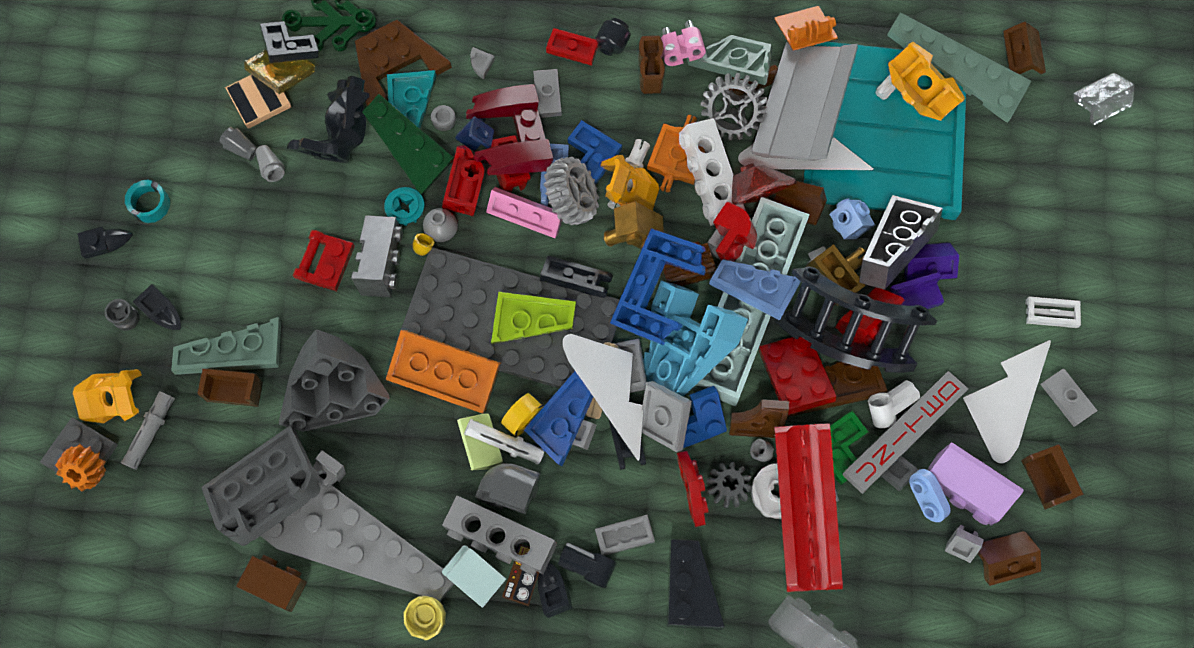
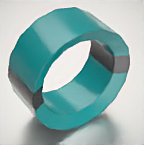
(137, 191)

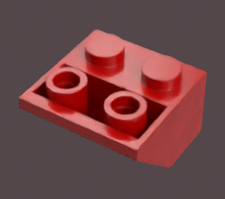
(869, 326)

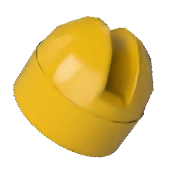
(422, 244)

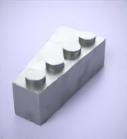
(899, 237)

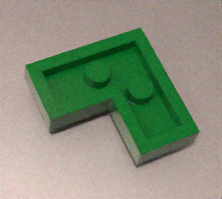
(843, 434)

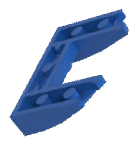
(631, 309)

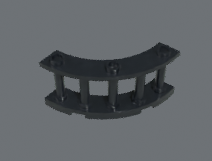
(844, 349)

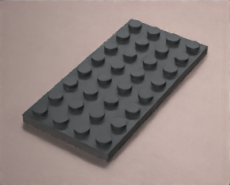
(458, 308)

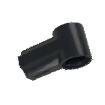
(593, 567)

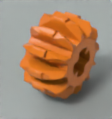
(80, 467)

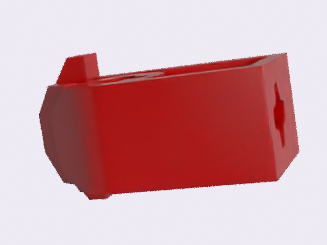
(461, 189)

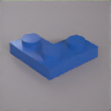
(595, 146)
(707, 417)

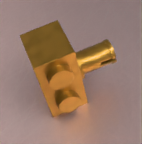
(633, 225)
(840, 269)

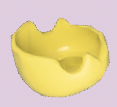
(424, 617)

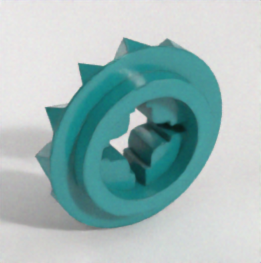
(408, 196)

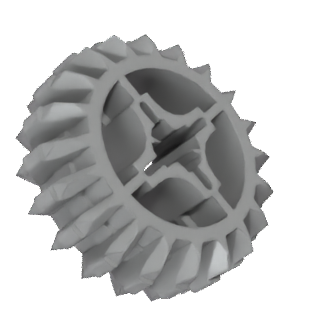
(738, 115)
(571, 191)

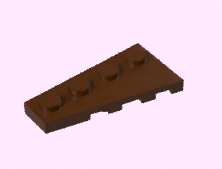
(851, 385)

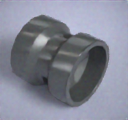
(120, 309)

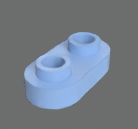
(929, 495)

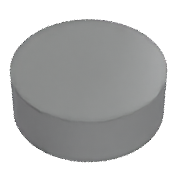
(443, 118)

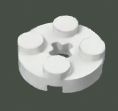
(761, 492)

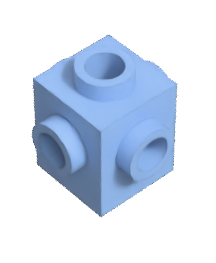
(851, 218)

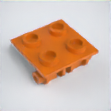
(807, 27)

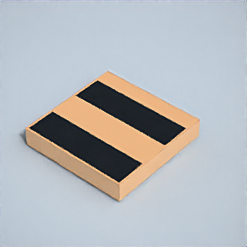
(256, 100)

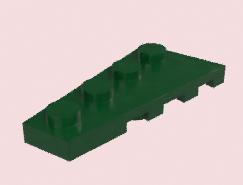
(412, 148)

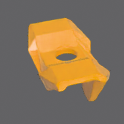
(932, 102)
(644, 186)
(91, 398)

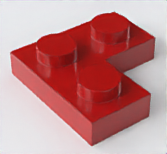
(694, 486)

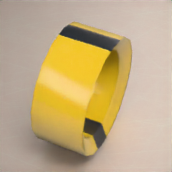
(521, 414)

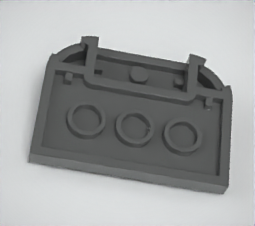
(262, 488)

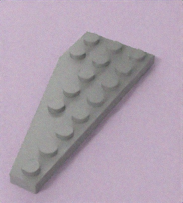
(350, 539)

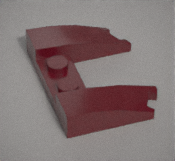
(532, 150)

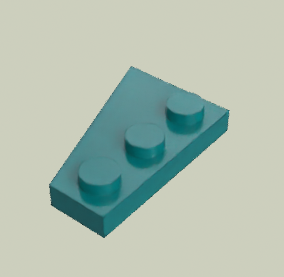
(411, 93)

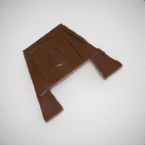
(391, 50)

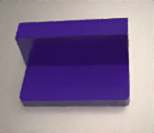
(933, 259)
(920, 291)

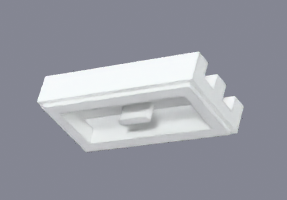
(1031, 311)

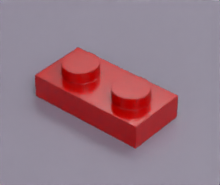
(572, 46)

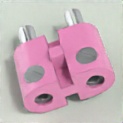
(683, 46)

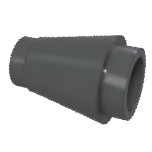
(238, 143)

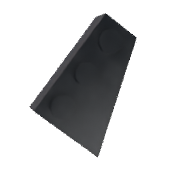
(690, 589)

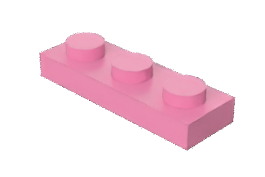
(523, 212)

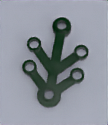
(332, 22)

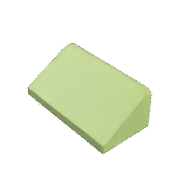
(480, 454)

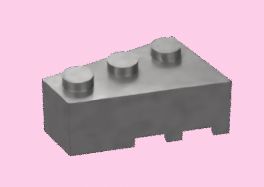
(378, 256)

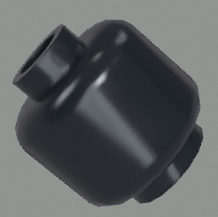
(613, 36)

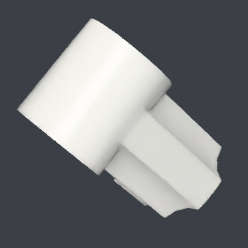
(887, 405)

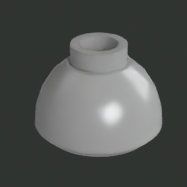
(440, 225)

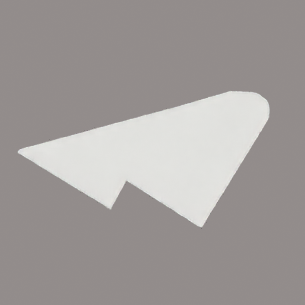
(838, 158)
(608, 378)
(1004, 406)

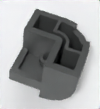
(508, 487)

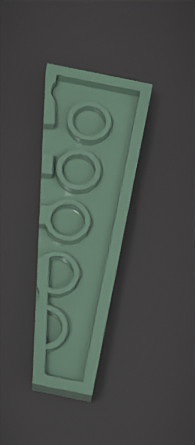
(978, 75)

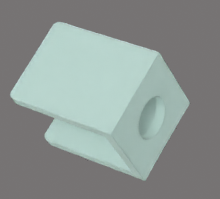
(473, 575)

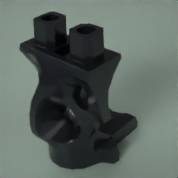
(343, 123)

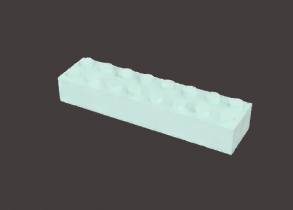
(777, 240)

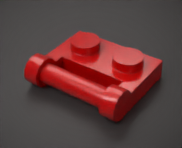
(331, 264)

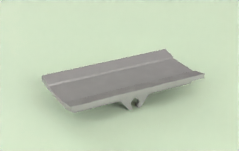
(805, 102)

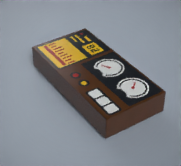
(520, 583)

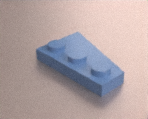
(759, 288)

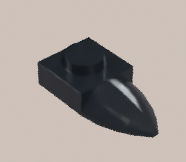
(102, 241)
(158, 308)
(553, 592)

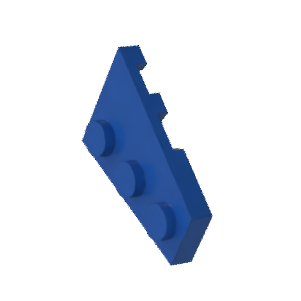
(561, 418)

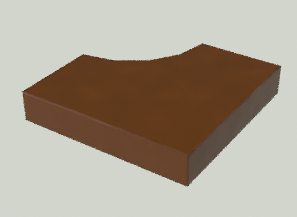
(760, 420)

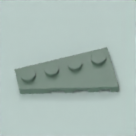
(243, 350)

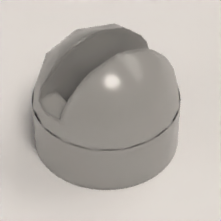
(759, 445)

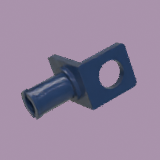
(475, 134)

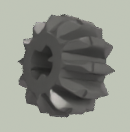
(732, 476)

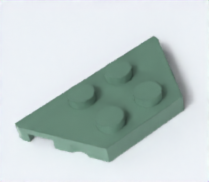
(737, 56)

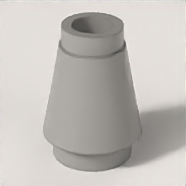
(269, 165)

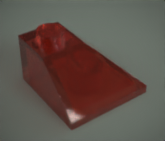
(757, 183)

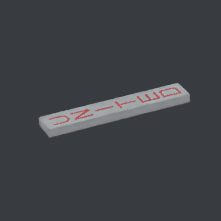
(904, 432)

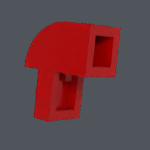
(738, 231)

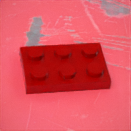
(797, 374)

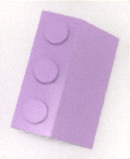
(973, 485)

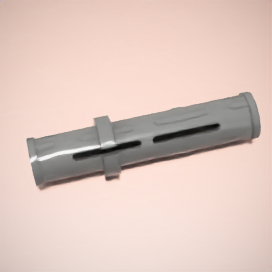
(148, 429)

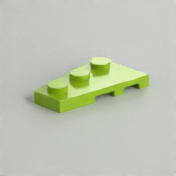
(530, 316)

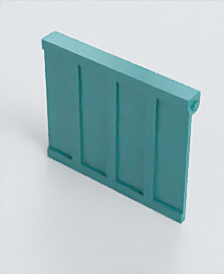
(907, 151)

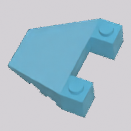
(696, 346)

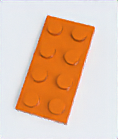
(443, 371)

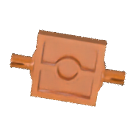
(670, 158)

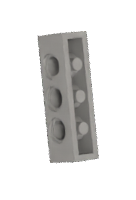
(464, 512)

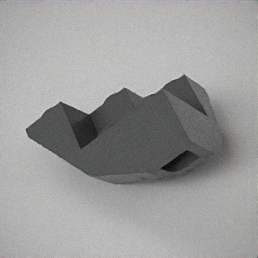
(330, 385)

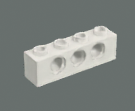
(715, 159)

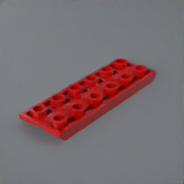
(808, 507)

